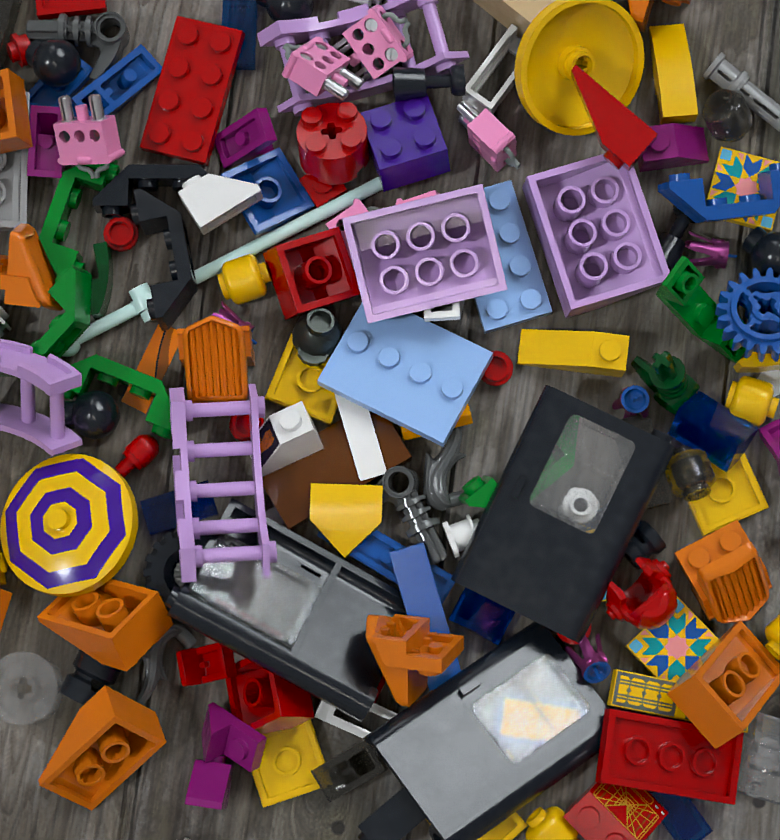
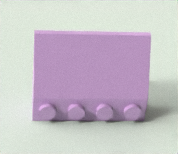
(595, 233)
(425, 253)

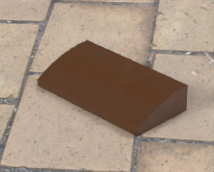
(334, 464)

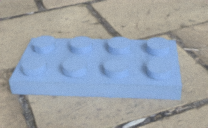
(526, 292)

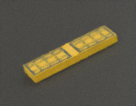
(644, 695)

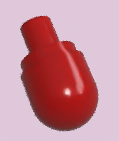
(138, 454)

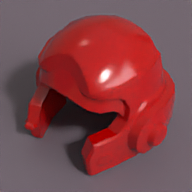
(648, 601)

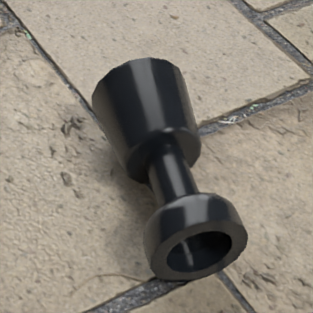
(413, 82)
(671, 242)

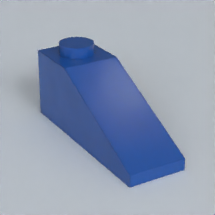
(121, 82)

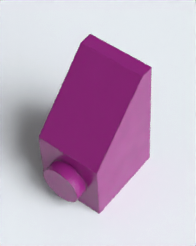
(675, 147)
(210, 784)

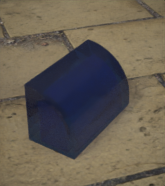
(712, 428)
(481, 616)

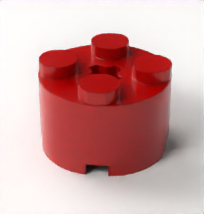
(332, 142)

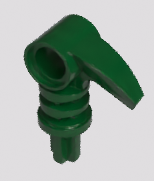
(667, 380)

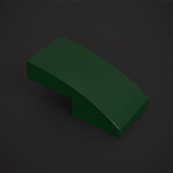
(102, 287)

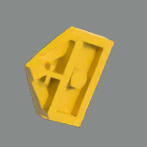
(346, 513)

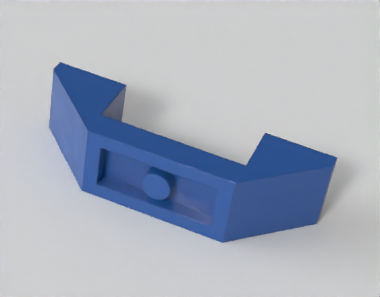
(690, 198)

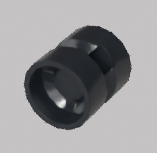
(87, 678)

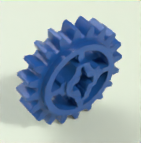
(762, 304)

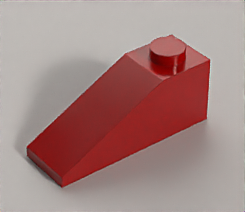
(616, 127)

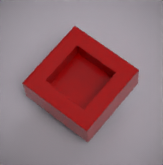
(320, 192)

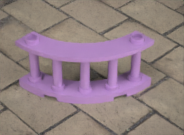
(306, 29)
(53, 378)
(188, 491)

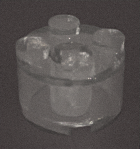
(45, 693)

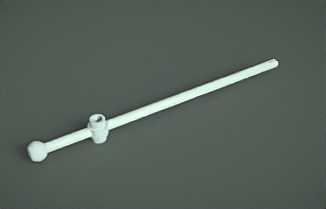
(143, 292)

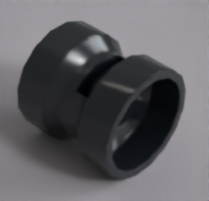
(644, 544)

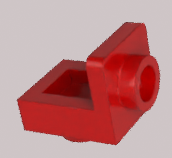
(205, 664)

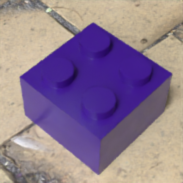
(406, 142)

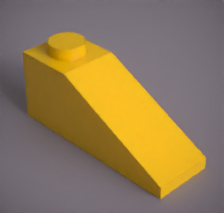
(574, 351)

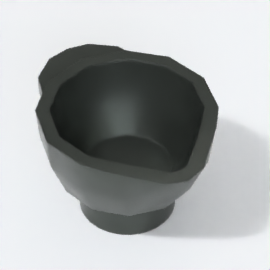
(316, 336)

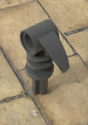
(85, 31)
(415, 513)

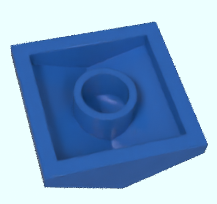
(281, 190)

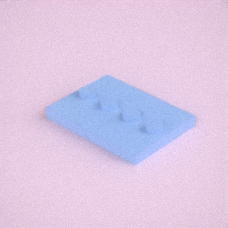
(406, 372)

